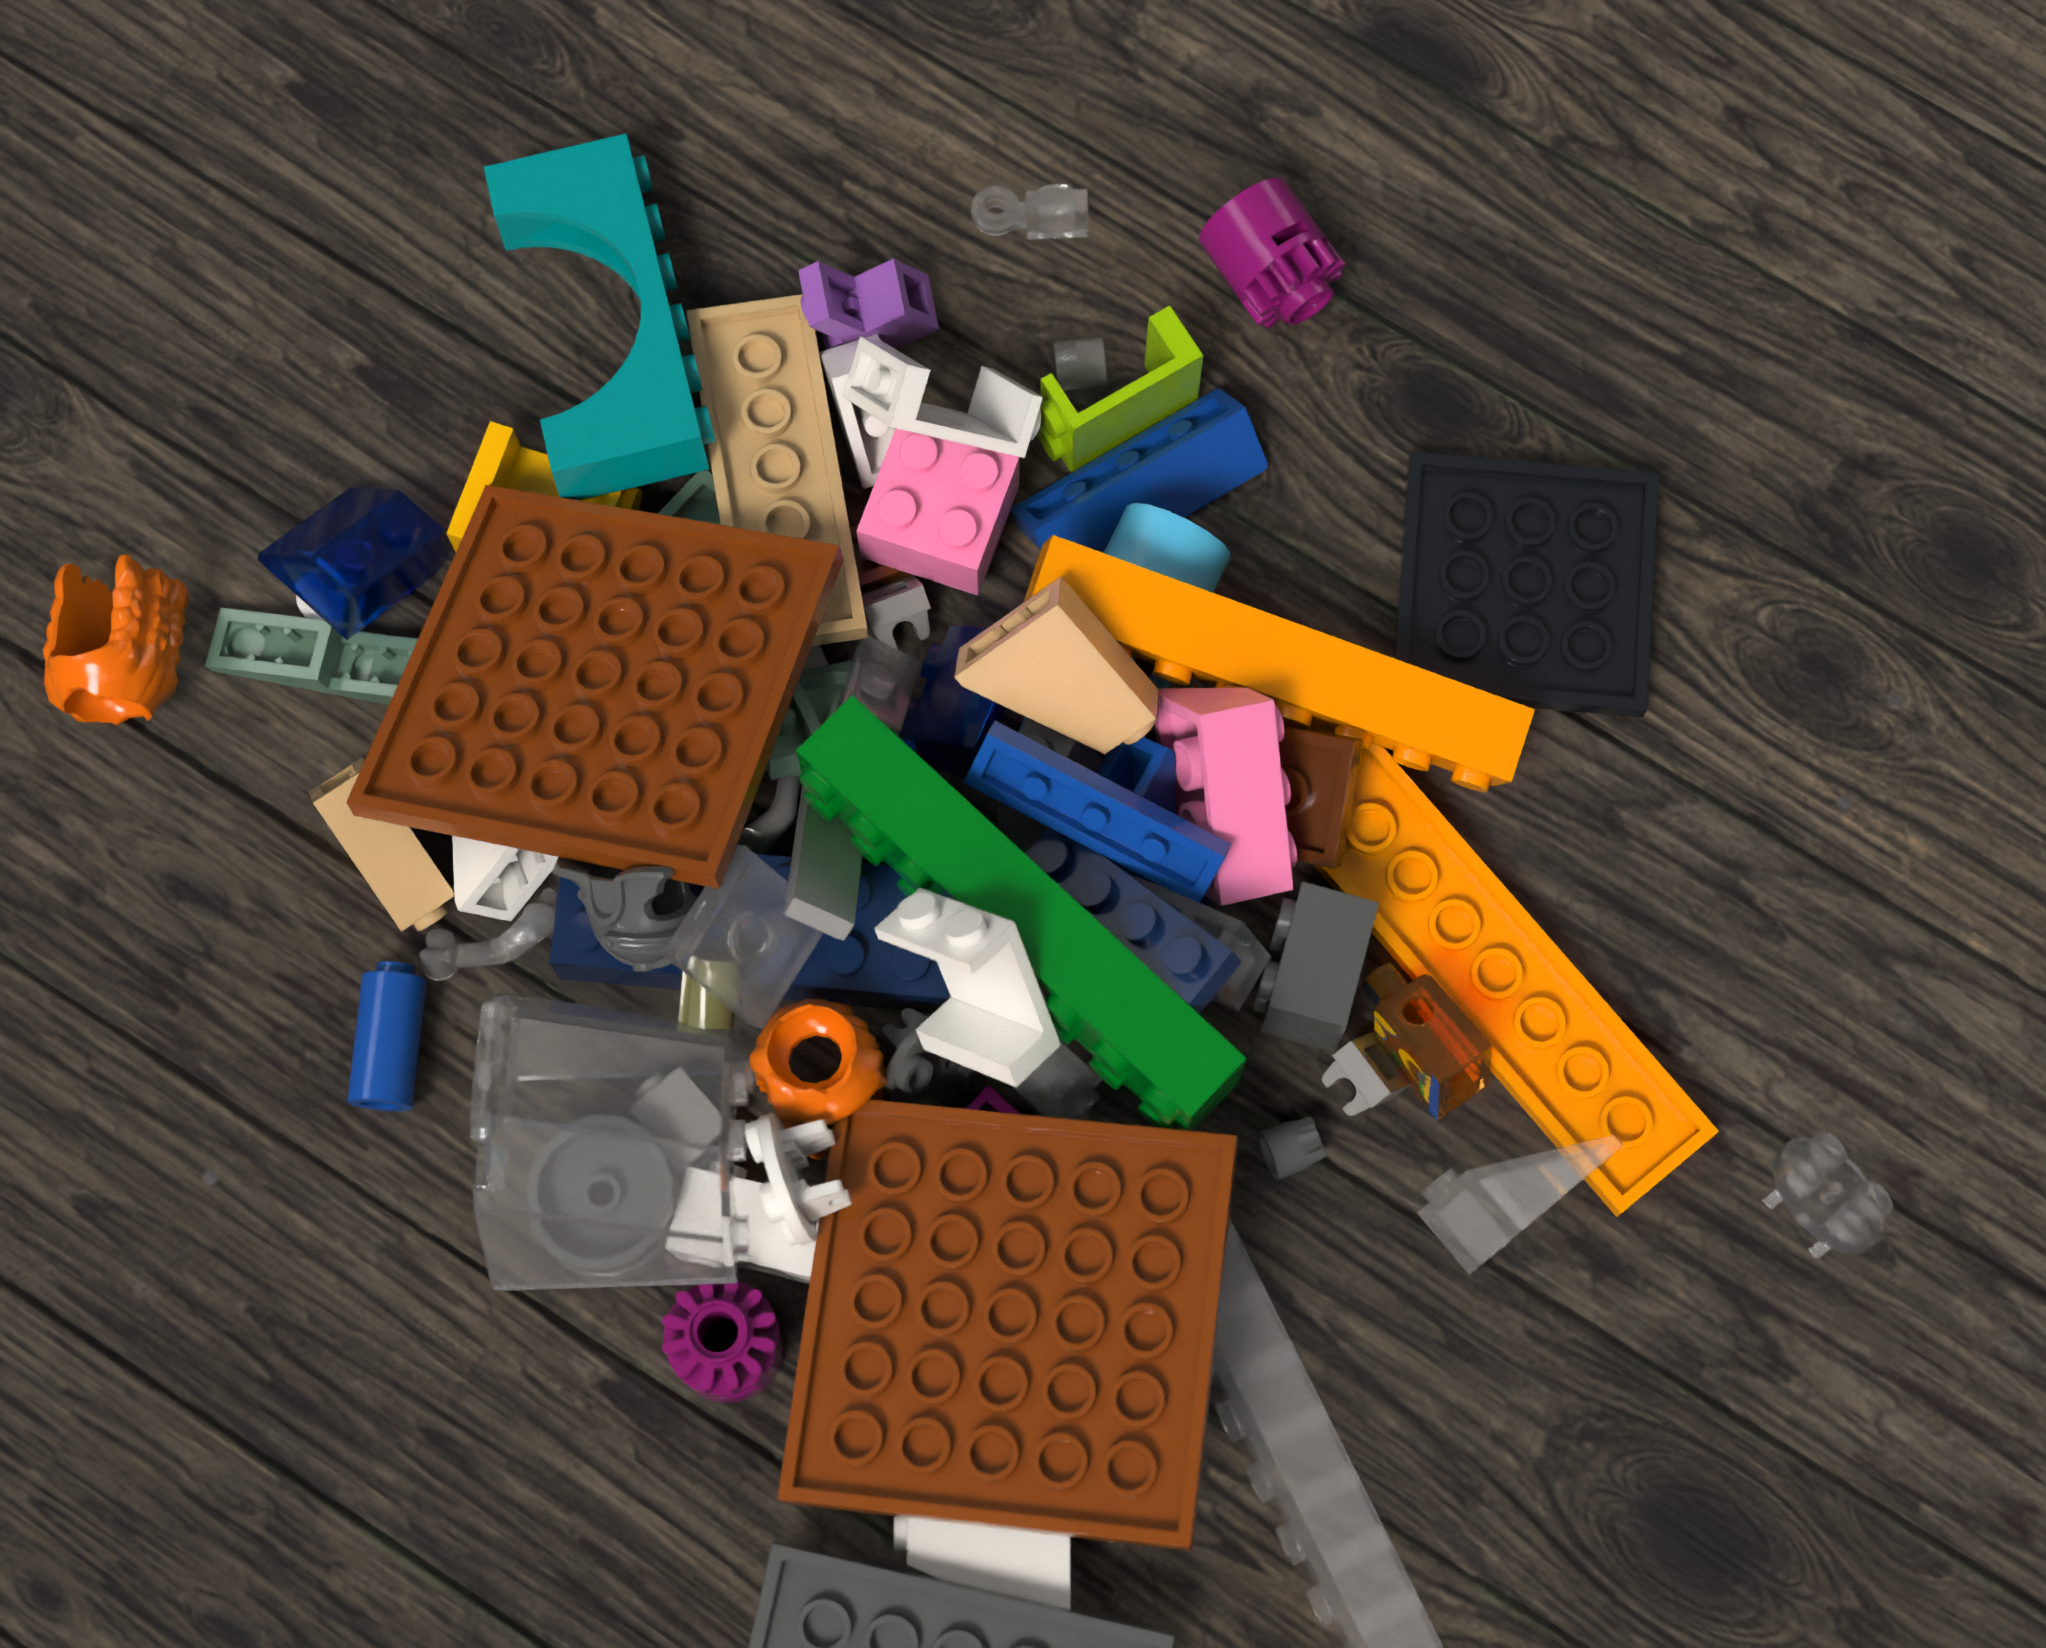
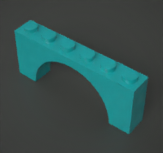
(644, 418)

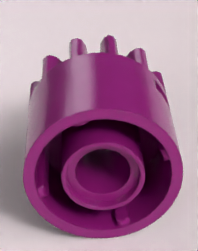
(1272, 254)
(745, 1366)

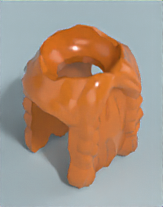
(117, 648)
(849, 1088)

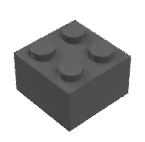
(1319, 966)

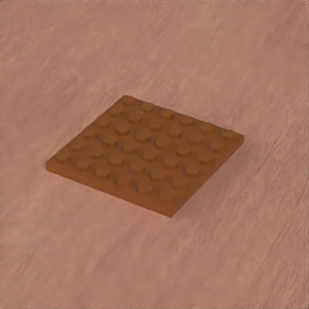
(599, 684)
(1013, 1323)

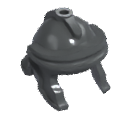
(630, 909)

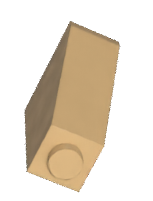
(1061, 671)
(385, 855)

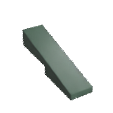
(308, 655)

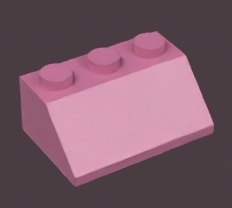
(1232, 783)

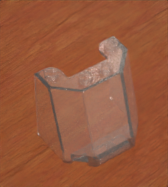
(606, 1147)

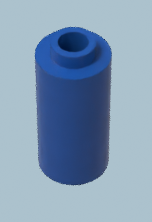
(387, 1038)

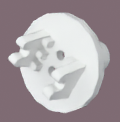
(787, 1194)

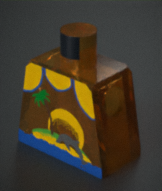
(1429, 1039)

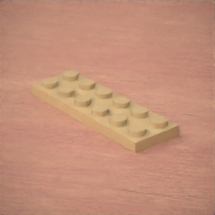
(776, 438)

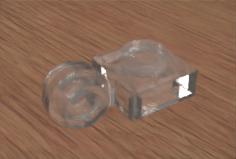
(1045, 214)

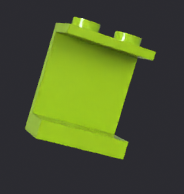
(1169, 386)

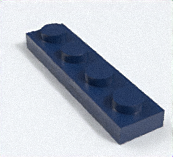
(1153, 930)

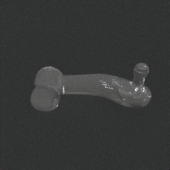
(445, 957)

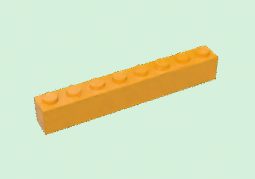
(1300, 668)

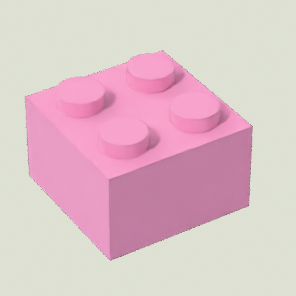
(938, 509)

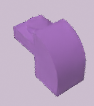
(882, 301)

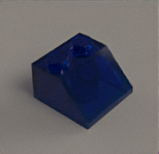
(357, 556)
(948, 719)

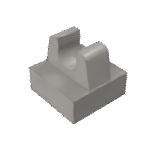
(897, 603)
(1371, 1072)

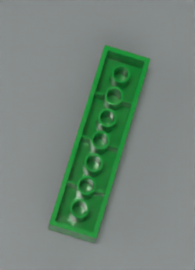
(1086, 976)

